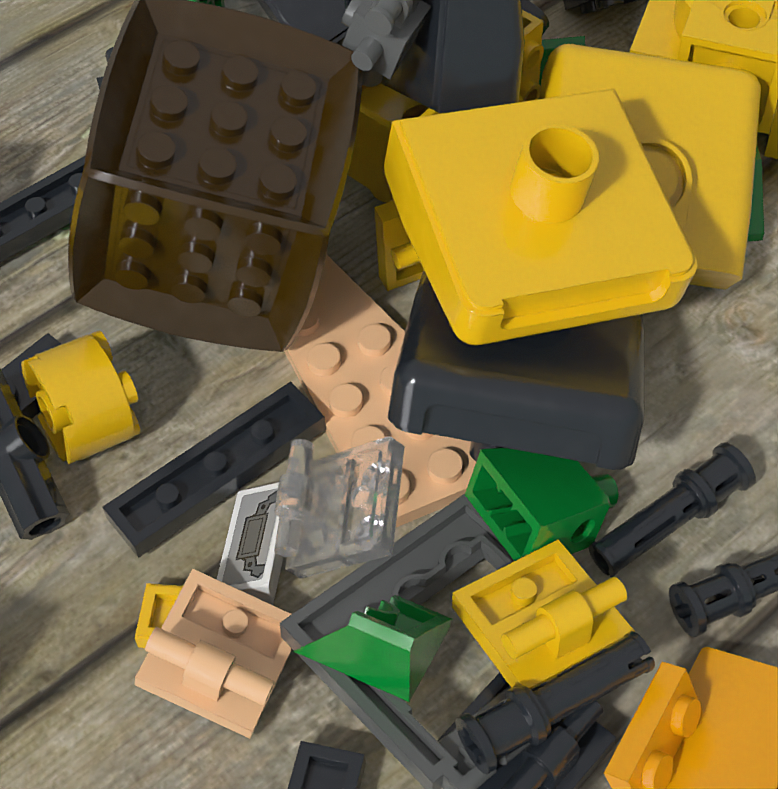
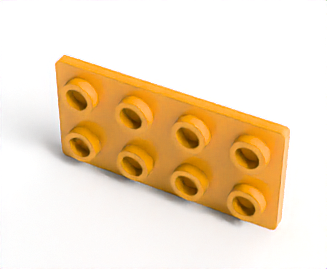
(703, 728)

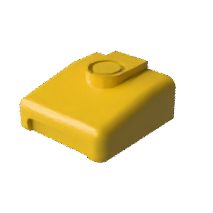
(697, 133)
(537, 216)

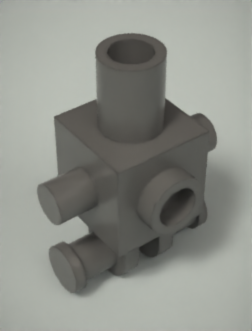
(382, 35)

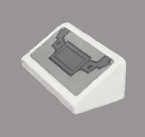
(249, 548)

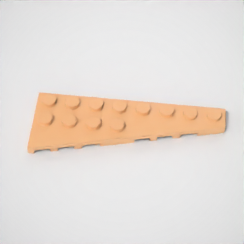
(348, 370)

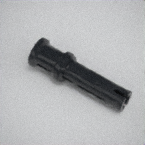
(693, 495)
(732, 589)
(529, 713)

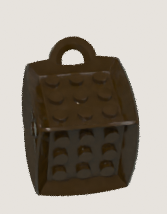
(213, 174)

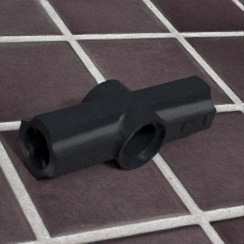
(24, 476)

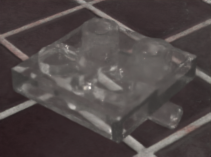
(338, 506)

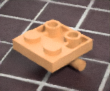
(217, 654)

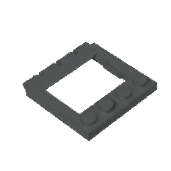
(417, 570)

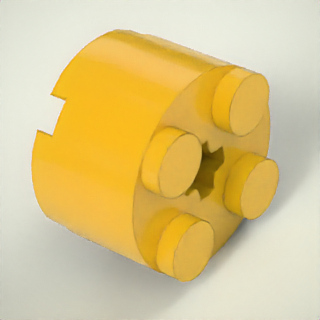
(81, 397)

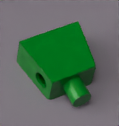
(539, 499)

